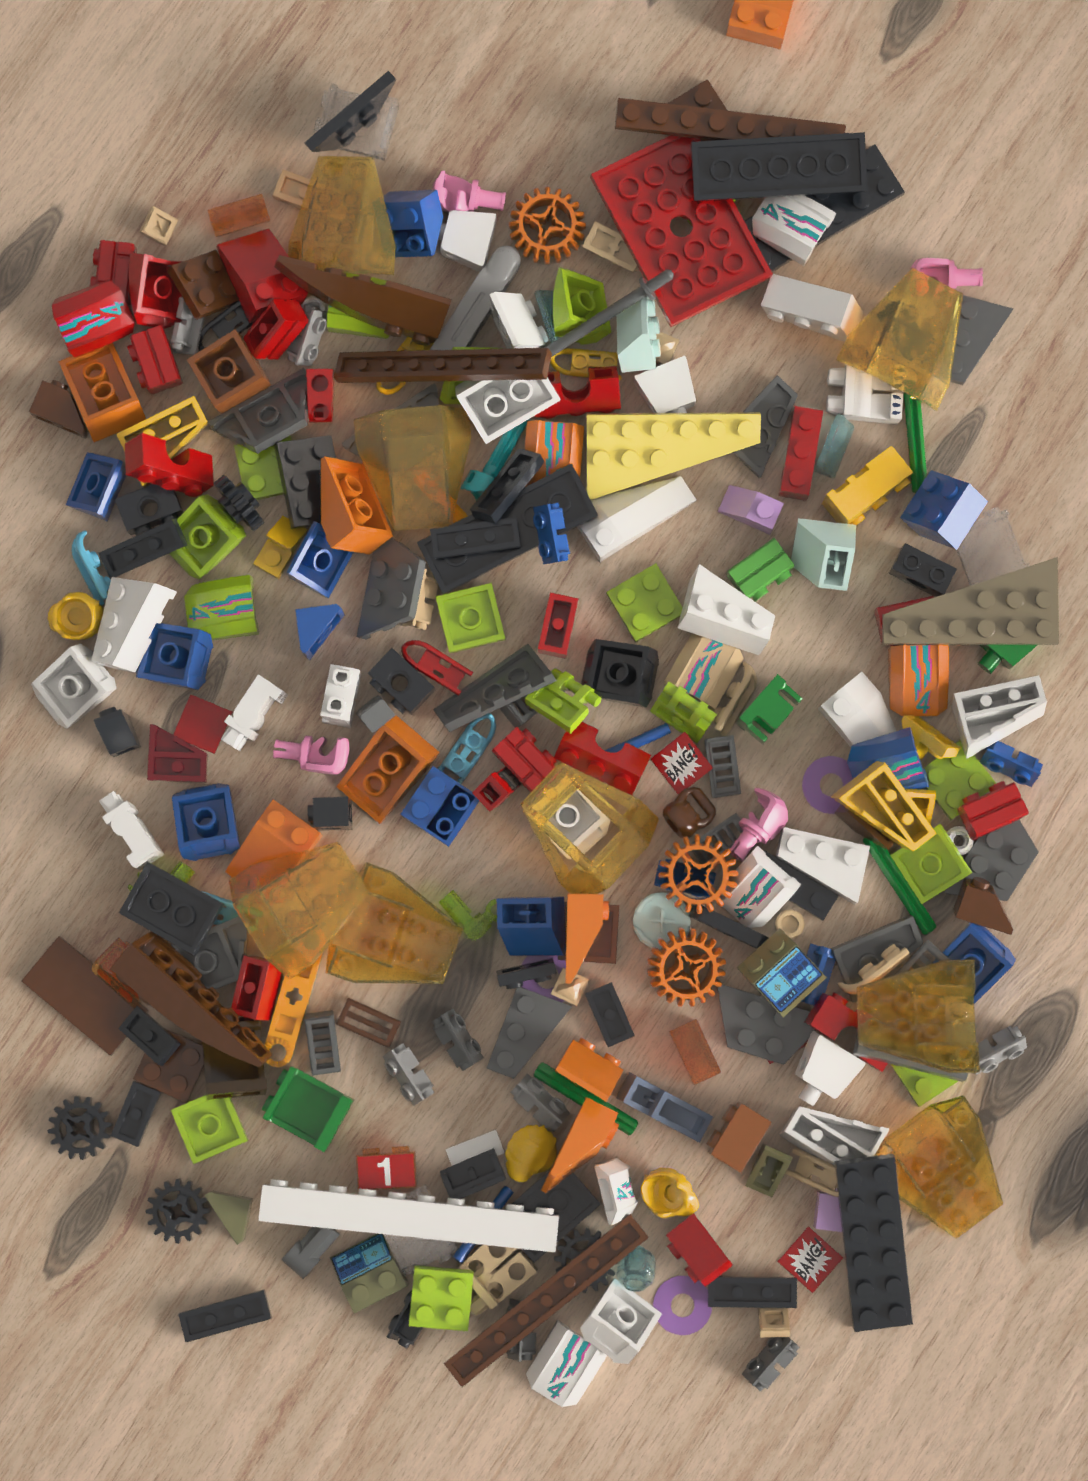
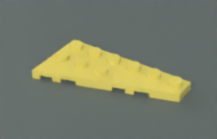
(645, 446)

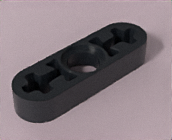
(728, 927)

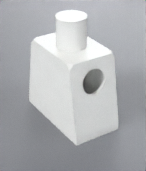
(468, 237)
(667, 387)
(825, 1068)

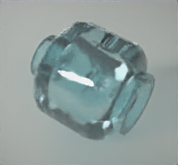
(636, 1270)

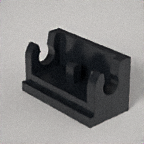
(473, 1175)

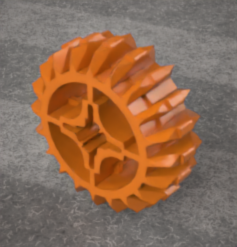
(537, 221)
(677, 889)
(674, 971)

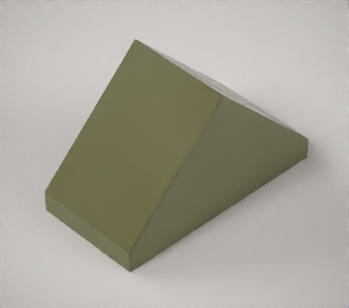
(768, 1170)
(232, 1211)

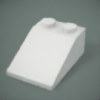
(516, 321)
(504, 404)

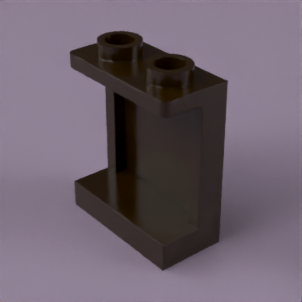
(231, 1076)

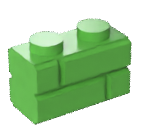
(760, 570)

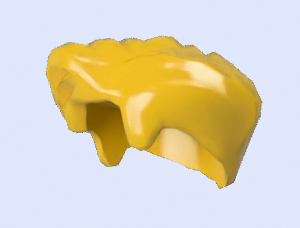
(76, 616)
(530, 1152)
(668, 1193)

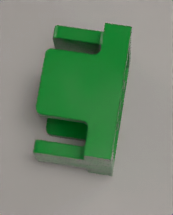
(769, 709)

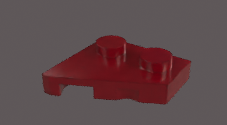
(174, 759)

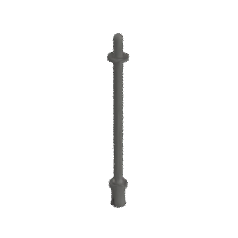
(646, 289)

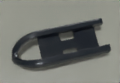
(223, 327)

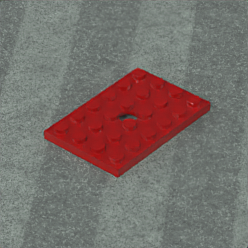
(710, 262)

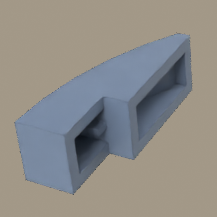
(664, 1107)

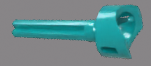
(478, 481)

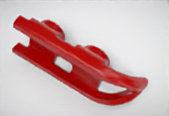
(430, 662)

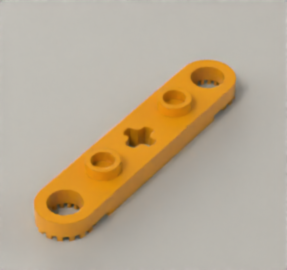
(288, 1017)

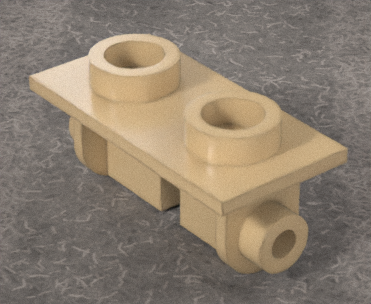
(424, 610)

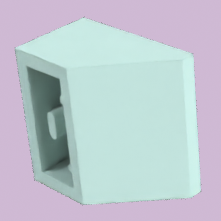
(637, 336)
(824, 552)

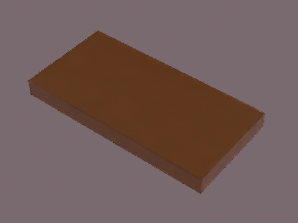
(73, 990)

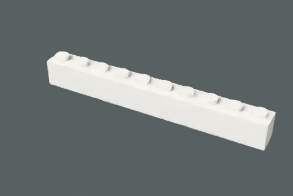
(409, 1217)

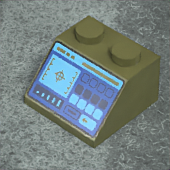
(781, 972)
(368, 1272)

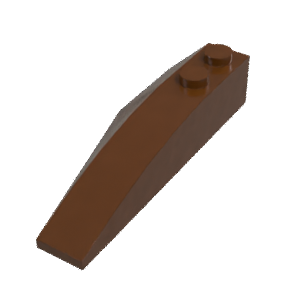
(388, 306)
(174, 990)

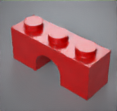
(599, 394)
(800, 453)
(186, 473)
(617, 769)
(831, 1016)

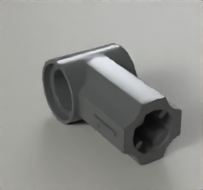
(307, 1252)

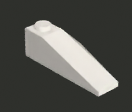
(633, 513)
(858, 711)

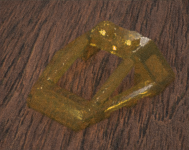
(611, 862)

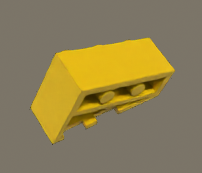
(175, 425)
(868, 488)
(886, 806)

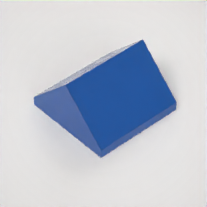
(97, 485)
(317, 563)
(316, 625)

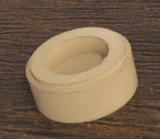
(790, 922)

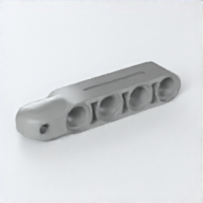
(475, 306)

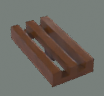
(390, 1032)

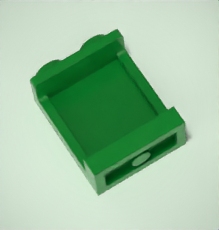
(307, 1107)

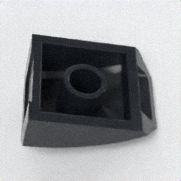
(621, 672)

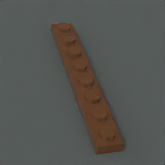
(712, 123)
(443, 365)
(546, 1300)

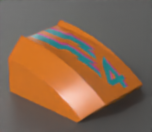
(558, 445)
(918, 679)

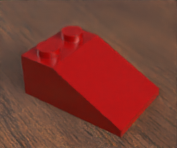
(252, 272)

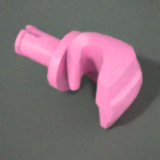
(463, 196)
(947, 273)
(311, 755)
(760, 830)

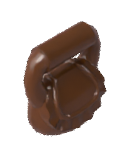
(683, 817)

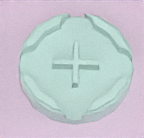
(657, 916)

